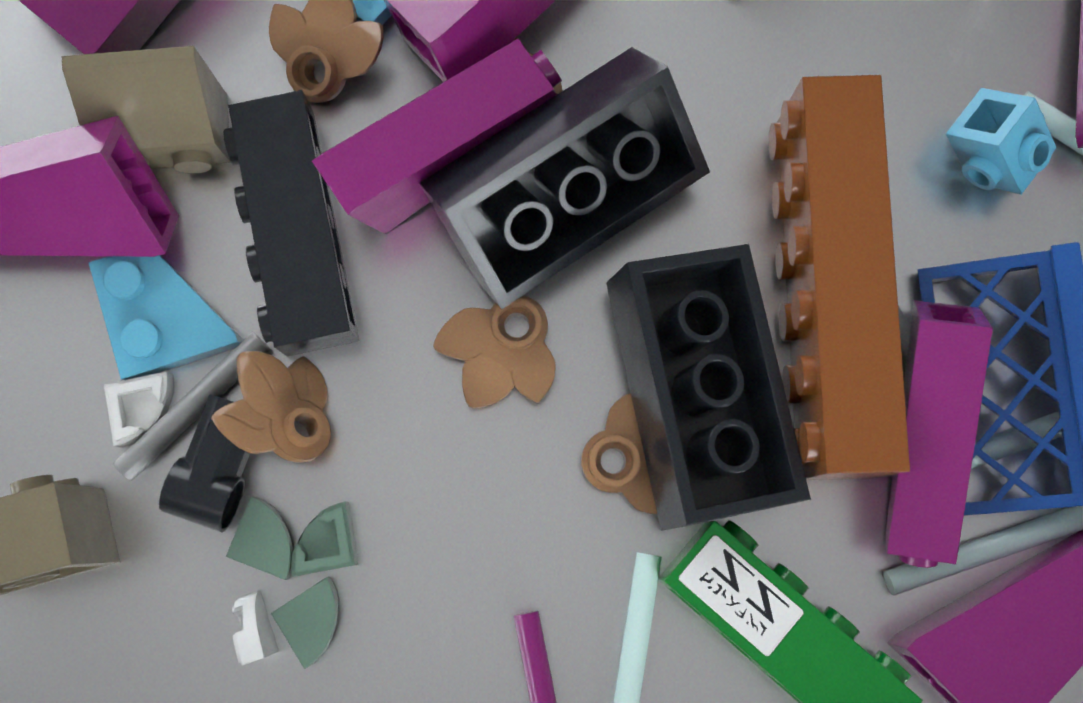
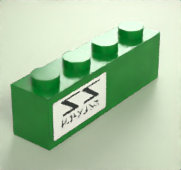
(775, 626)

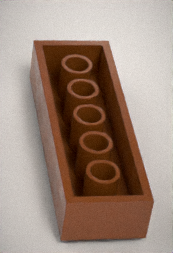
(839, 279)

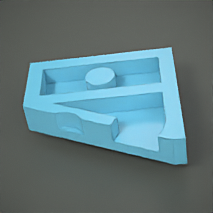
(156, 316)

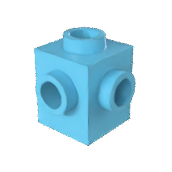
(1001, 140)

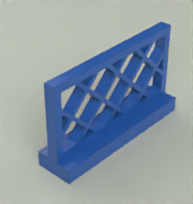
(1062, 303)

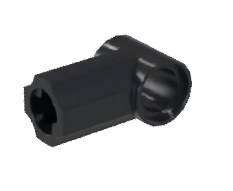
(208, 480)

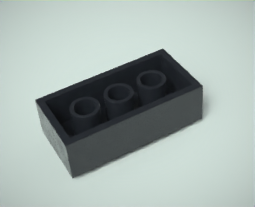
(568, 175)
(706, 386)

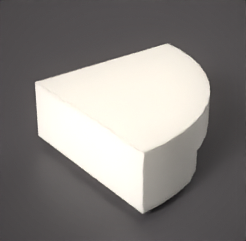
(137, 405)
(256, 637)

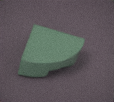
(262, 540)
(326, 542)
(309, 621)

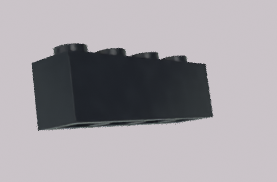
(291, 225)

